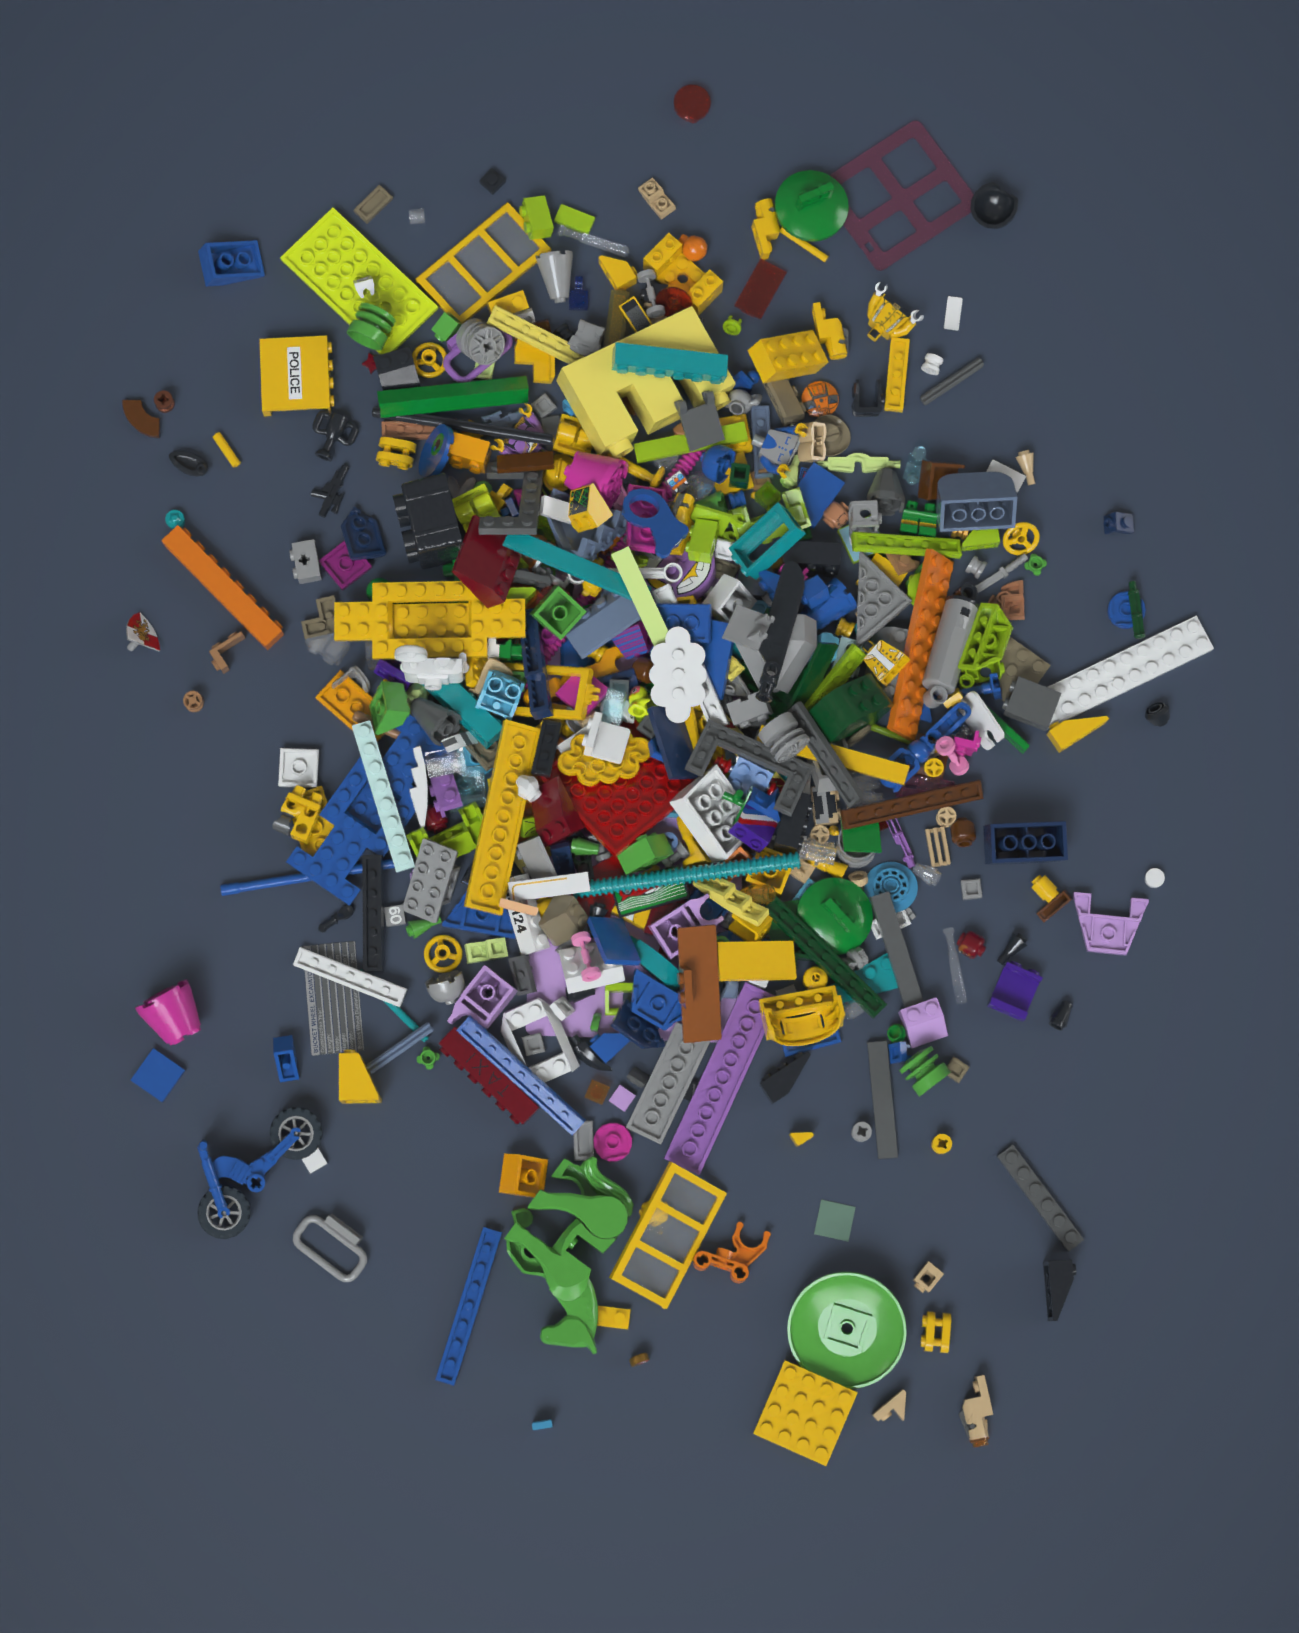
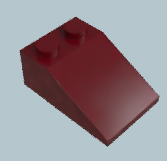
(555, 813)

